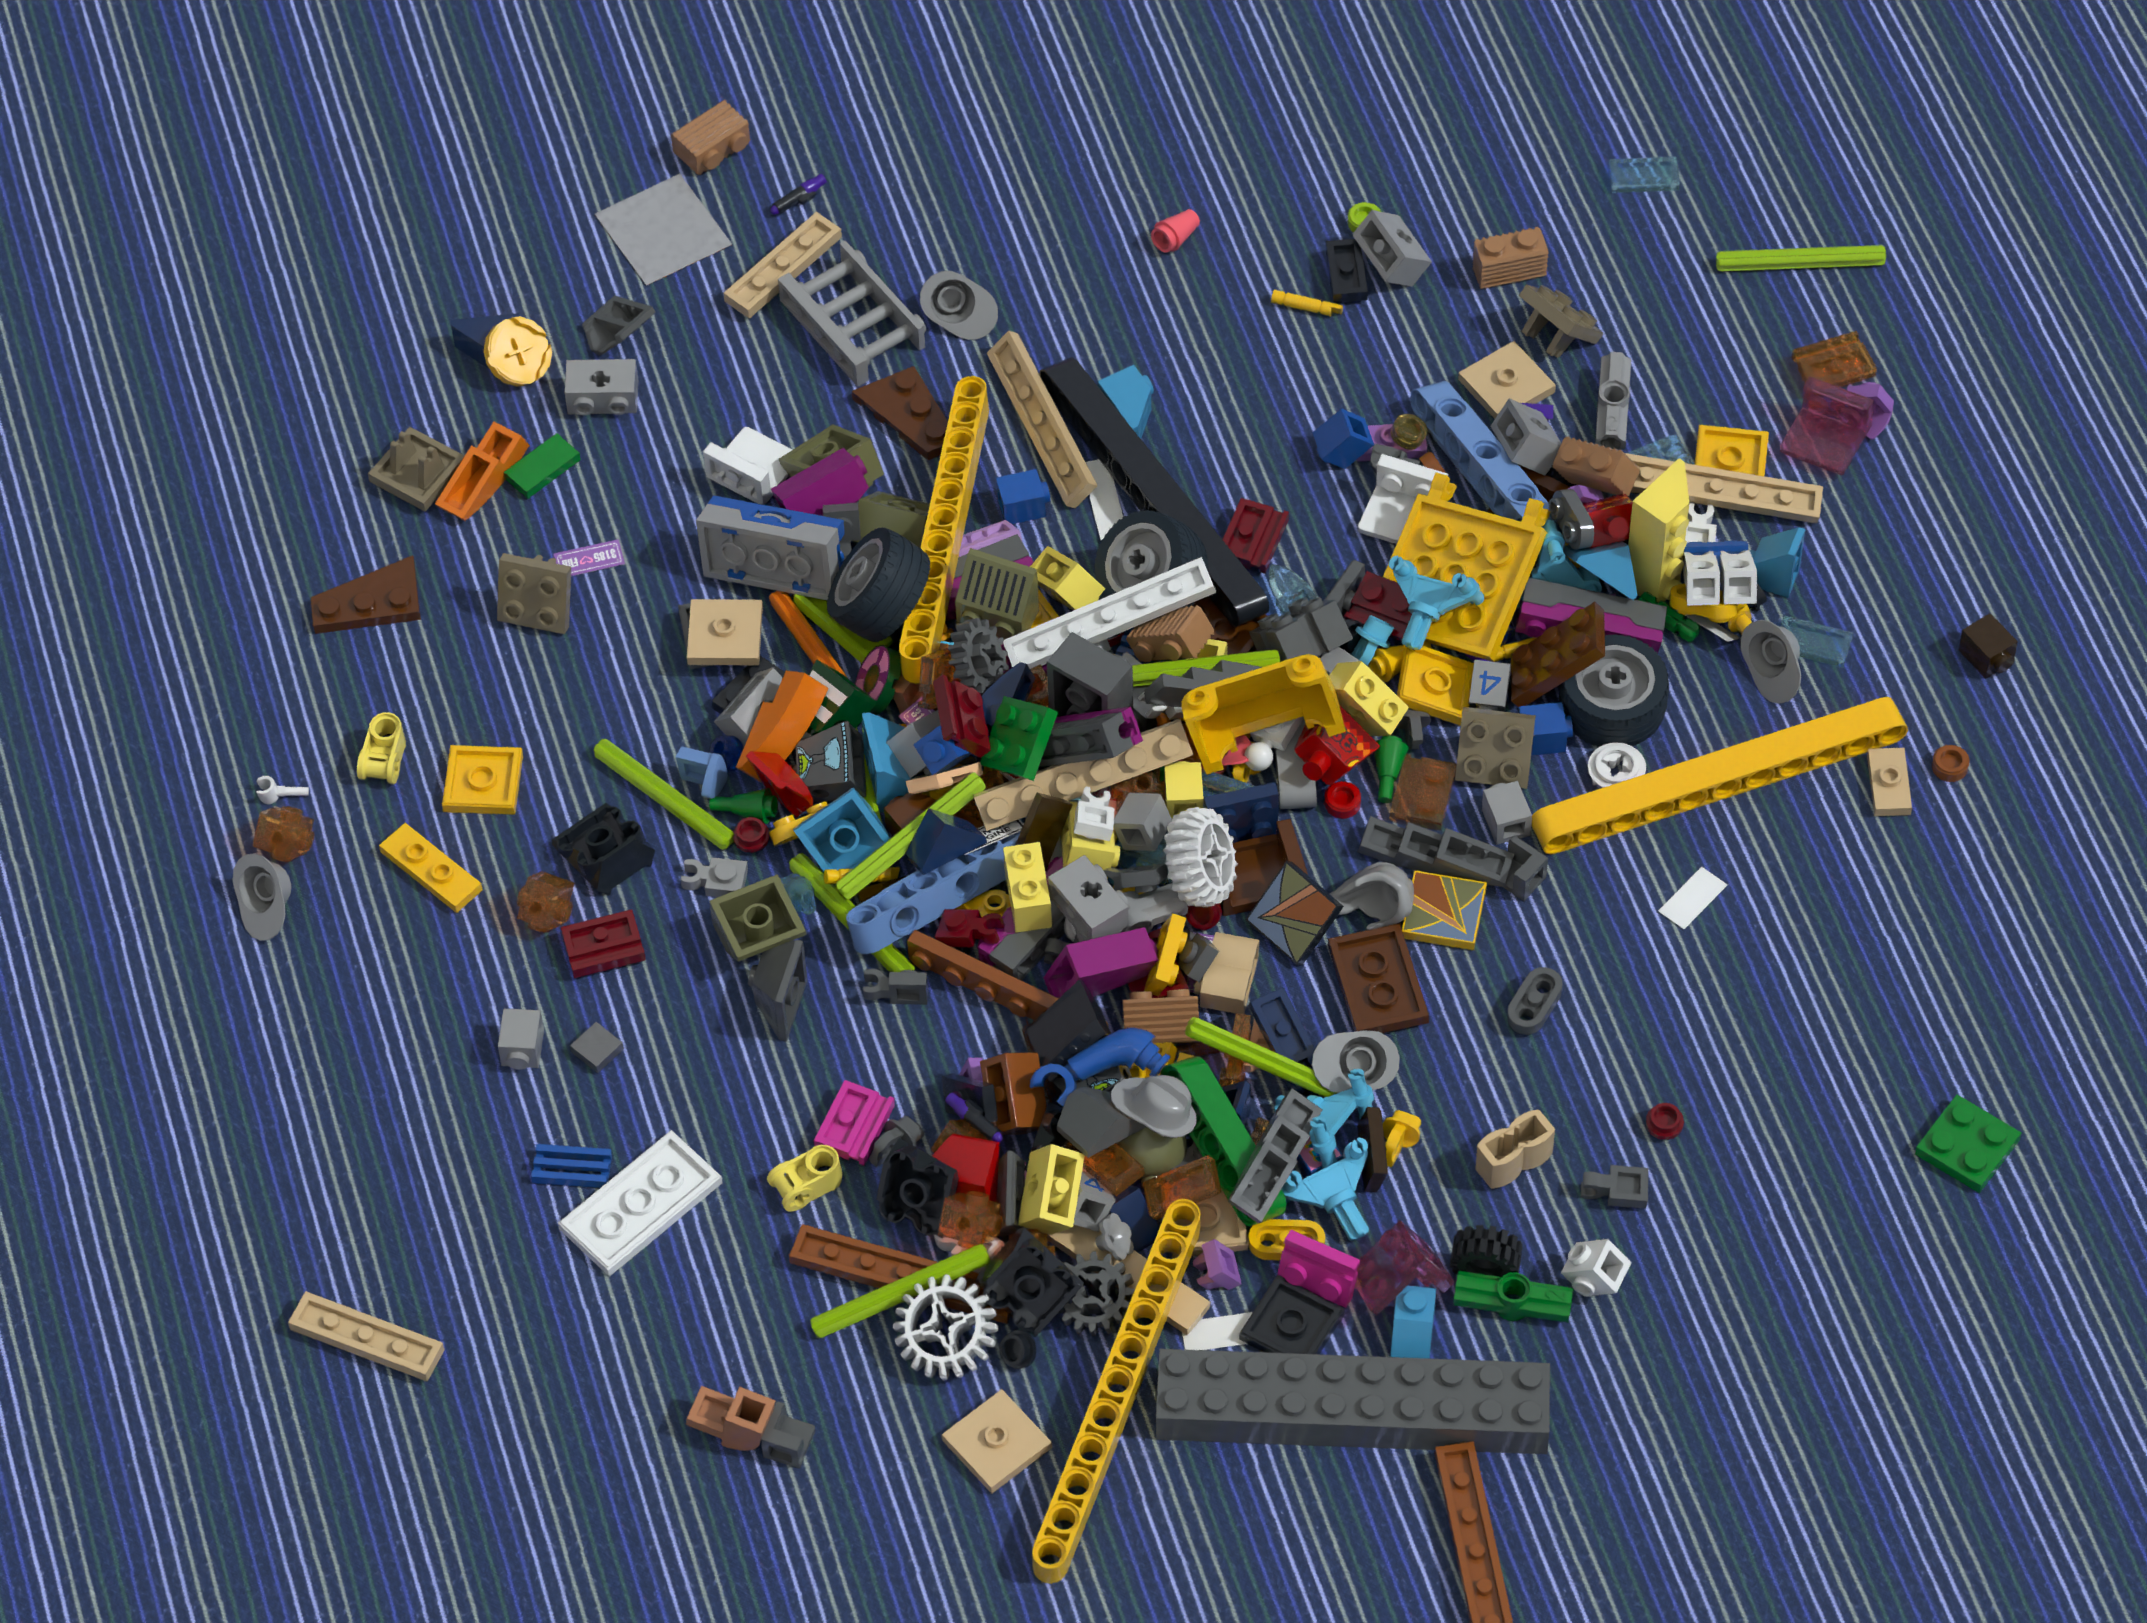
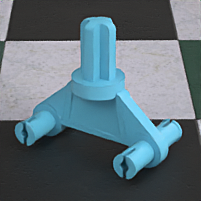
(1557, 568)
(1430, 598)
(1334, 1113)
(1334, 1189)

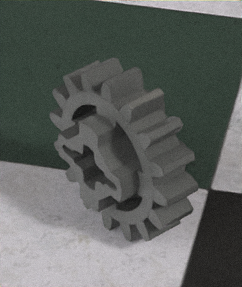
(977, 654)
(1105, 1283)

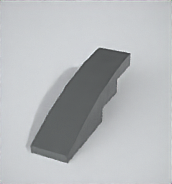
(1170, 689)
(1434, 853)
(1274, 1156)

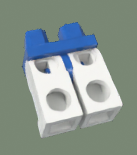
(1717, 562)

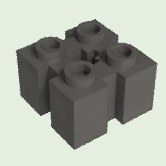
(1305, 629)

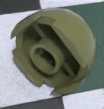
(1154, 1151)

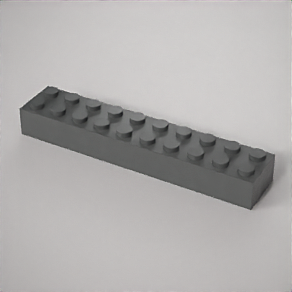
(1352, 1401)

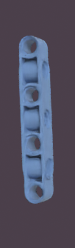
(1475, 450)
(924, 898)

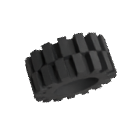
(1485, 1251)

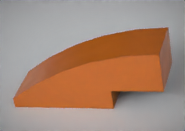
(482, 471)
(785, 720)

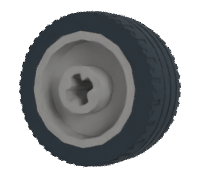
(1144, 547)
(878, 584)
(1618, 695)

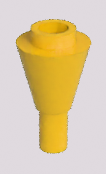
(1388, 661)

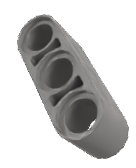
(1293, 786)

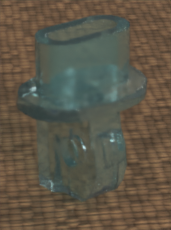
(800, 893)

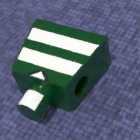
(841, 703)

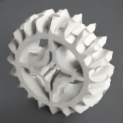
(1200, 857)
(928, 1331)

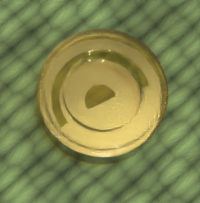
(1408, 431)

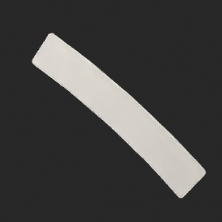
(1104, 498)

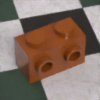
(1017, 1105)

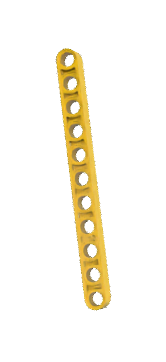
(946, 522)
(1718, 775)
(1112, 1404)

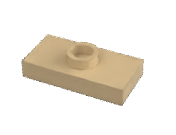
(1889, 782)

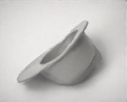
(959, 305)
(1772, 660)
(261, 895)
(1355, 1050)
(1157, 1103)

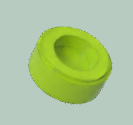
(1358, 213)

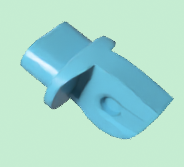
(1373, 633)

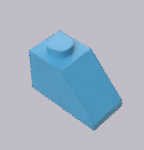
(1130, 396)
(1779, 561)
(1413, 1322)

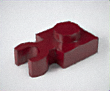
(964, 926)

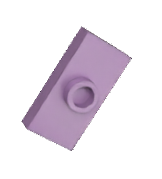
(987, 536)

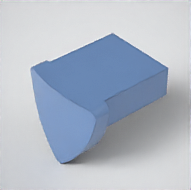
(702, 769)

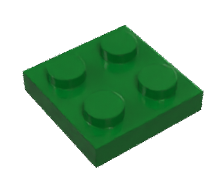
(1019, 737)
(1968, 1143)

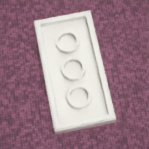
(640, 1203)

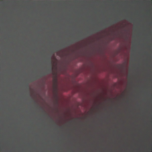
(1828, 426)
(1394, 1264)

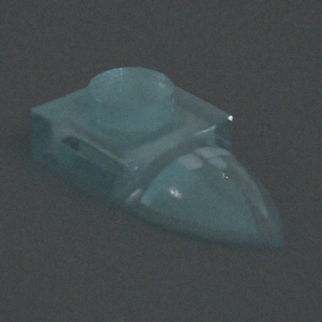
(1288, 587)

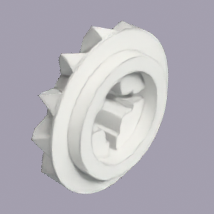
(1608, 757)

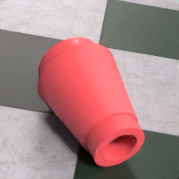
(1173, 231)

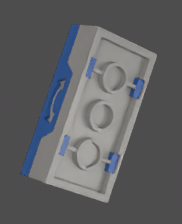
(770, 547)

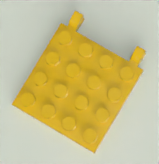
(1489, 548)

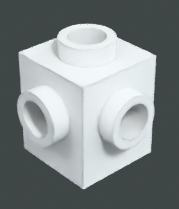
(1596, 1267)

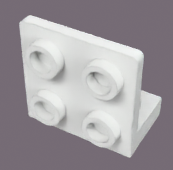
(747, 465)
(1394, 497)

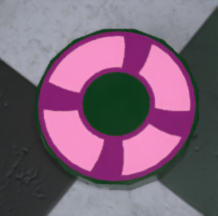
(877, 675)

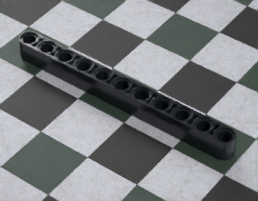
(1149, 483)

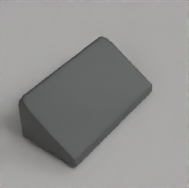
(1010, 1191)

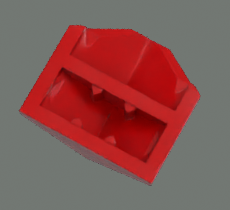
(782, 780)
(974, 1161)

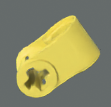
(380, 754)
(804, 1179)

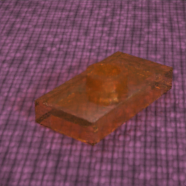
(1112, 1168)
(1191, 1181)

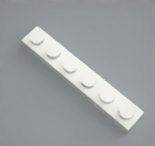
(1114, 613)

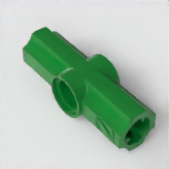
(1490, 1293)

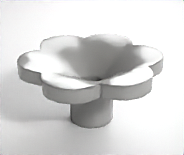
(1115, 1237)

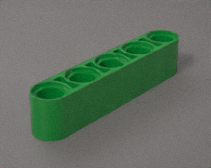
(1219, 1129)

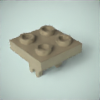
(1556, 308)
(415, 468)
(534, 593)
(1494, 747)

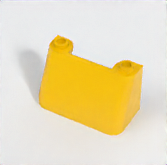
(1258, 701)

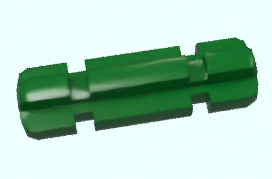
(1675, 621)

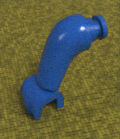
(1121, 1048)

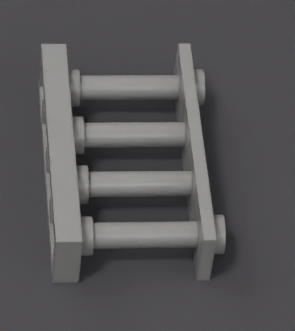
(835, 338)

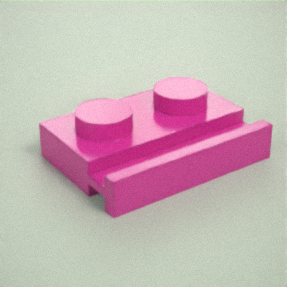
(855, 1121)
(1318, 1268)

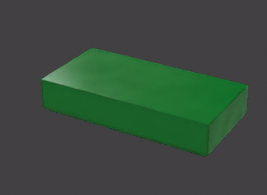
(542, 465)

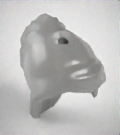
(1379, 892)

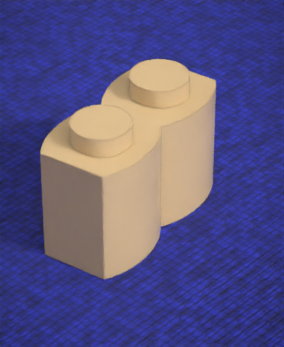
(1230, 975)
(1514, 1149)

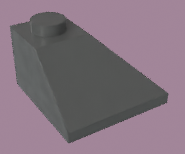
(779, 985)

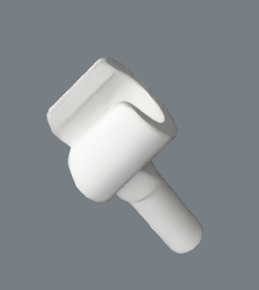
(273, 792)

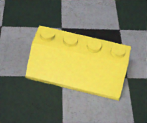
(1659, 532)

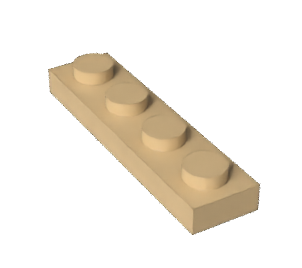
(790, 256)
(366, 1336)

